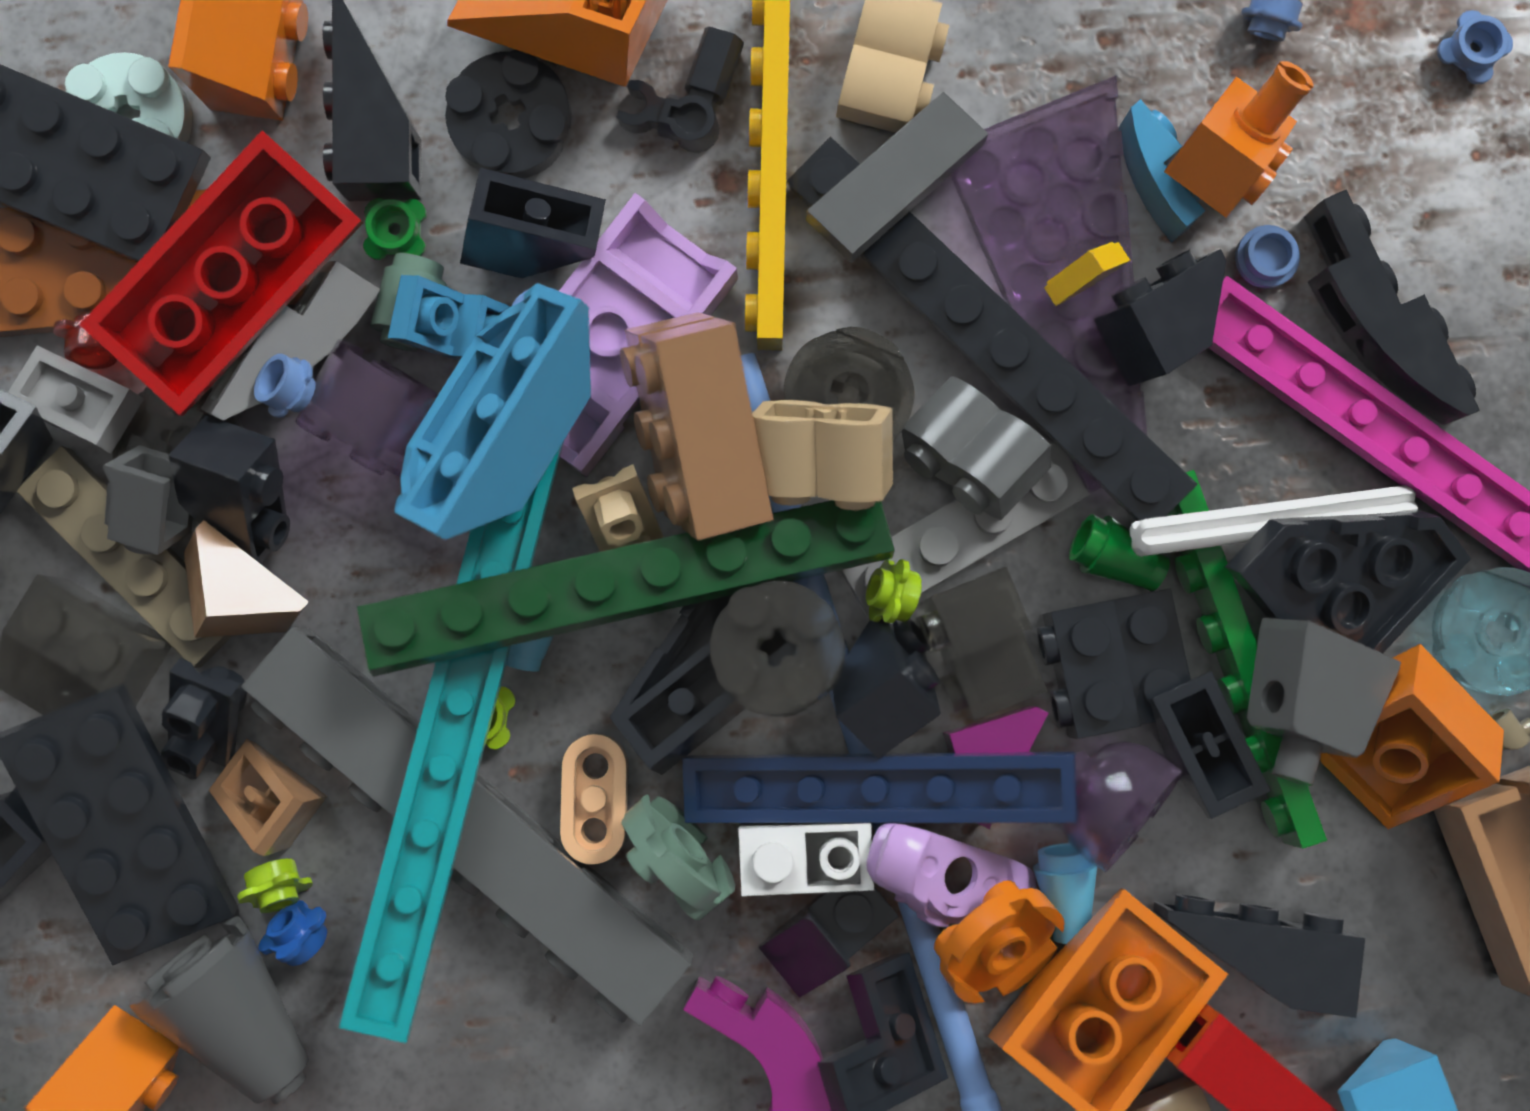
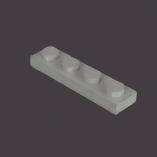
(957, 538)

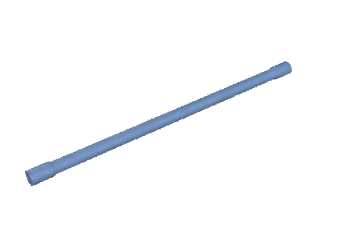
(947, 1007)

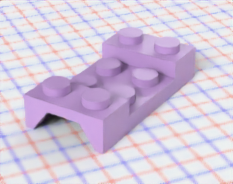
(635, 279)

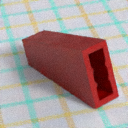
(1238, 1069)

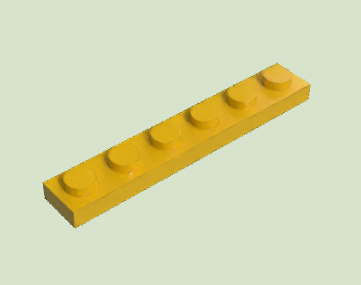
(768, 185)

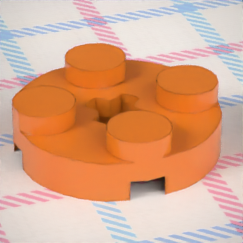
(999, 942)

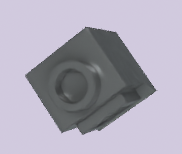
(143, 502)

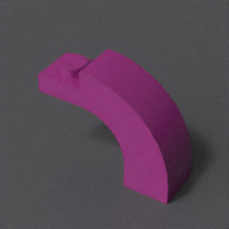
(772, 1034)

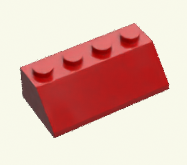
(221, 273)

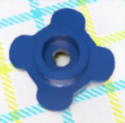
(295, 934)

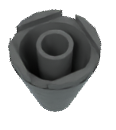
(227, 1014)

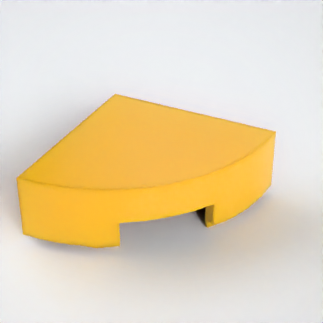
(1086, 272)

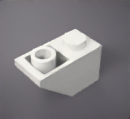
(804, 858)

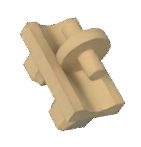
(618, 510)

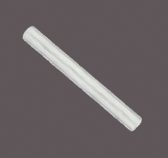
(1242, 523)

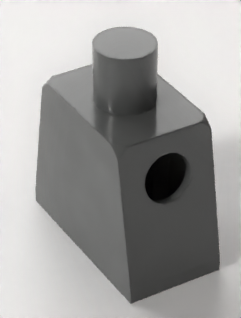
(1316, 694)

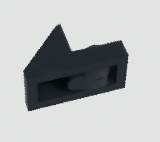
(825, 935)

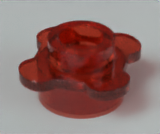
(81, 346)

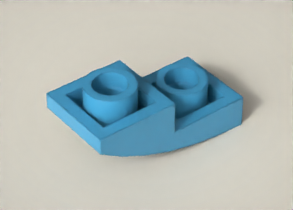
(1148, 149)
(439, 317)

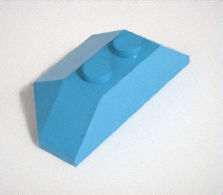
(499, 416)

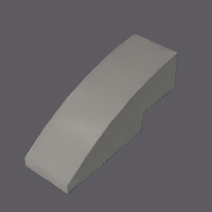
(309, 331)

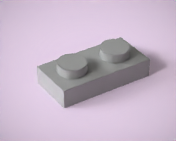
(76, 399)

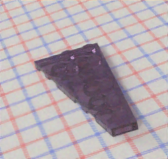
(1042, 200)

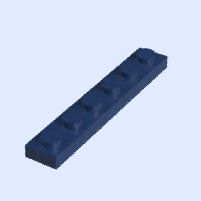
(881, 790)

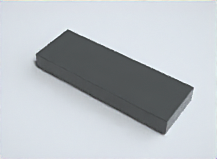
(896, 177)

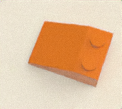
(1108, 1007)

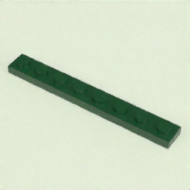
(617, 585)

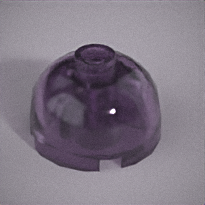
(1116, 798)

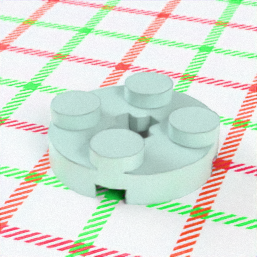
(138, 82)

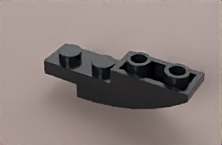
(1394, 340)

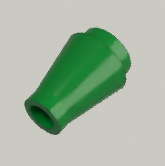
(1106, 551)

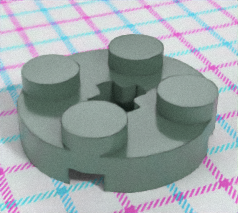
(673, 853)

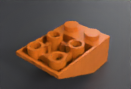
(583, 35)

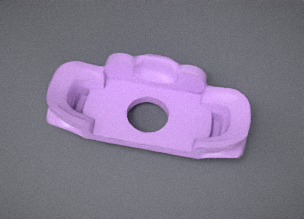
(914, 868)

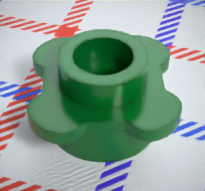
(383, 214)

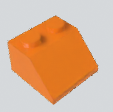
(239, 53)
(1425, 747)

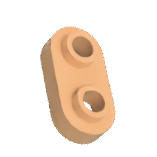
(593, 797)

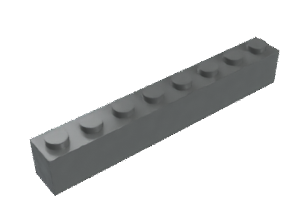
(501, 849)

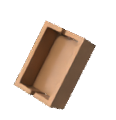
(697, 424)
(1492, 857)

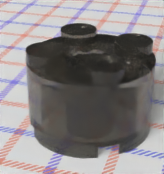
(853, 359)

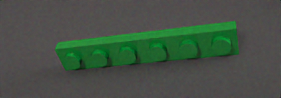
(1228, 633)

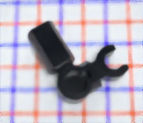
(692, 117)

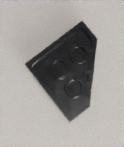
(1350, 571)

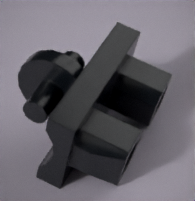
(201, 717)

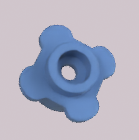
(1487, 34)

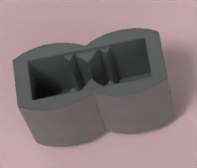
(975, 448)

